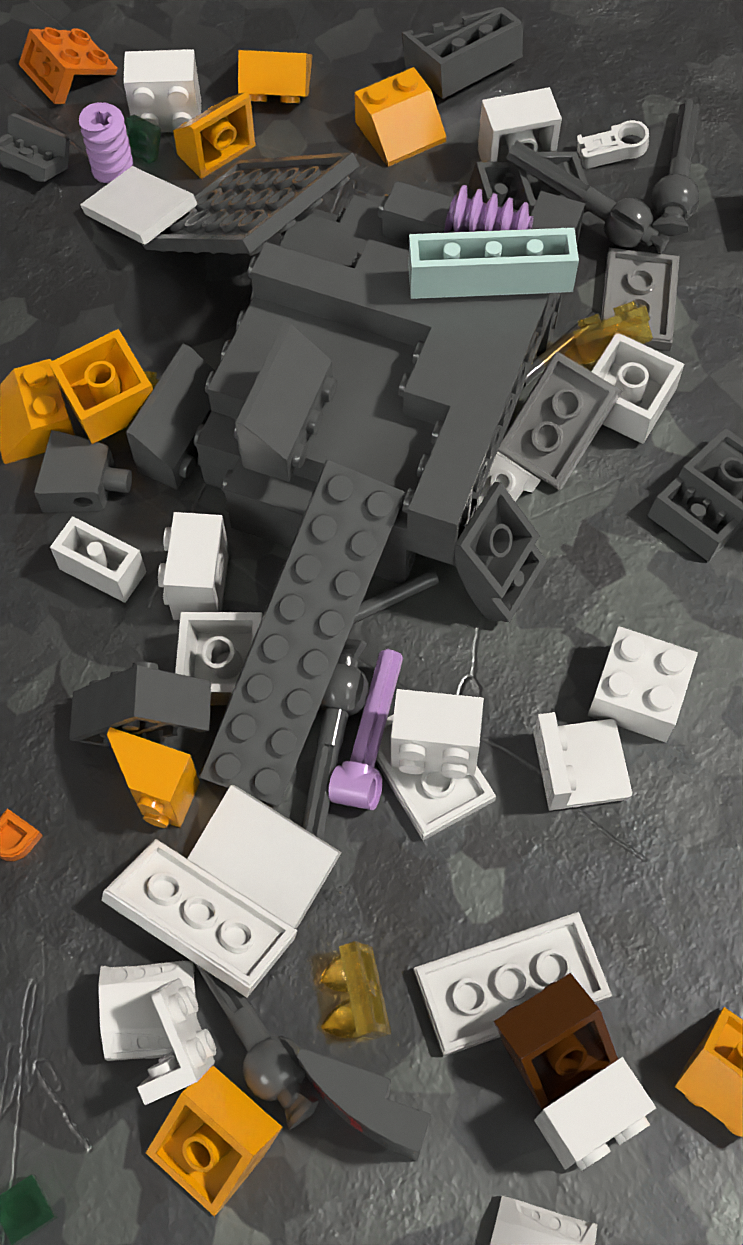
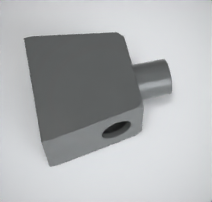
(78, 475)

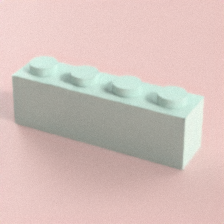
(492, 263)

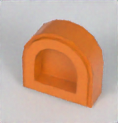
(16, 837)

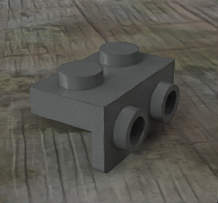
(34, 148)

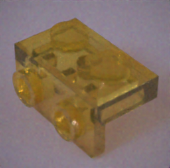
(596, 333)

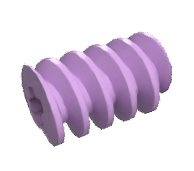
(105, 141)
(478, 216)

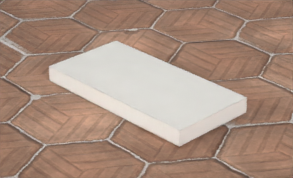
(200, 917)
(482, 983)

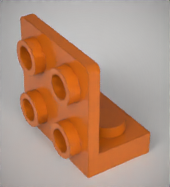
(55, 56)

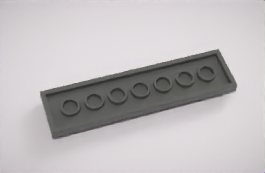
(302, 633)

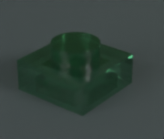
(143, 138)
(25, 1210)

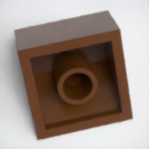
(557, 1039)

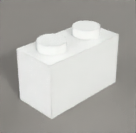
(98, 559)

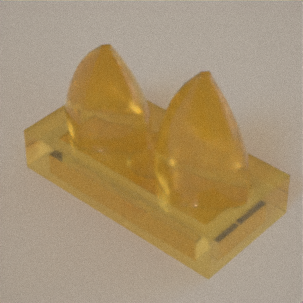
(365, 1010)

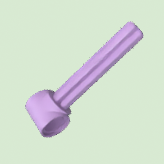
(357, 780)

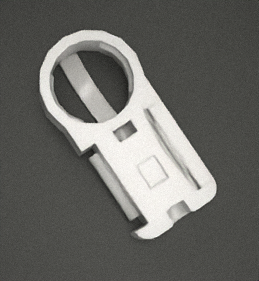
(608, 147)

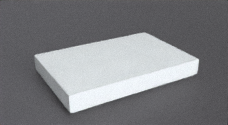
(139, 205)
(429, 797)
(264, 856)

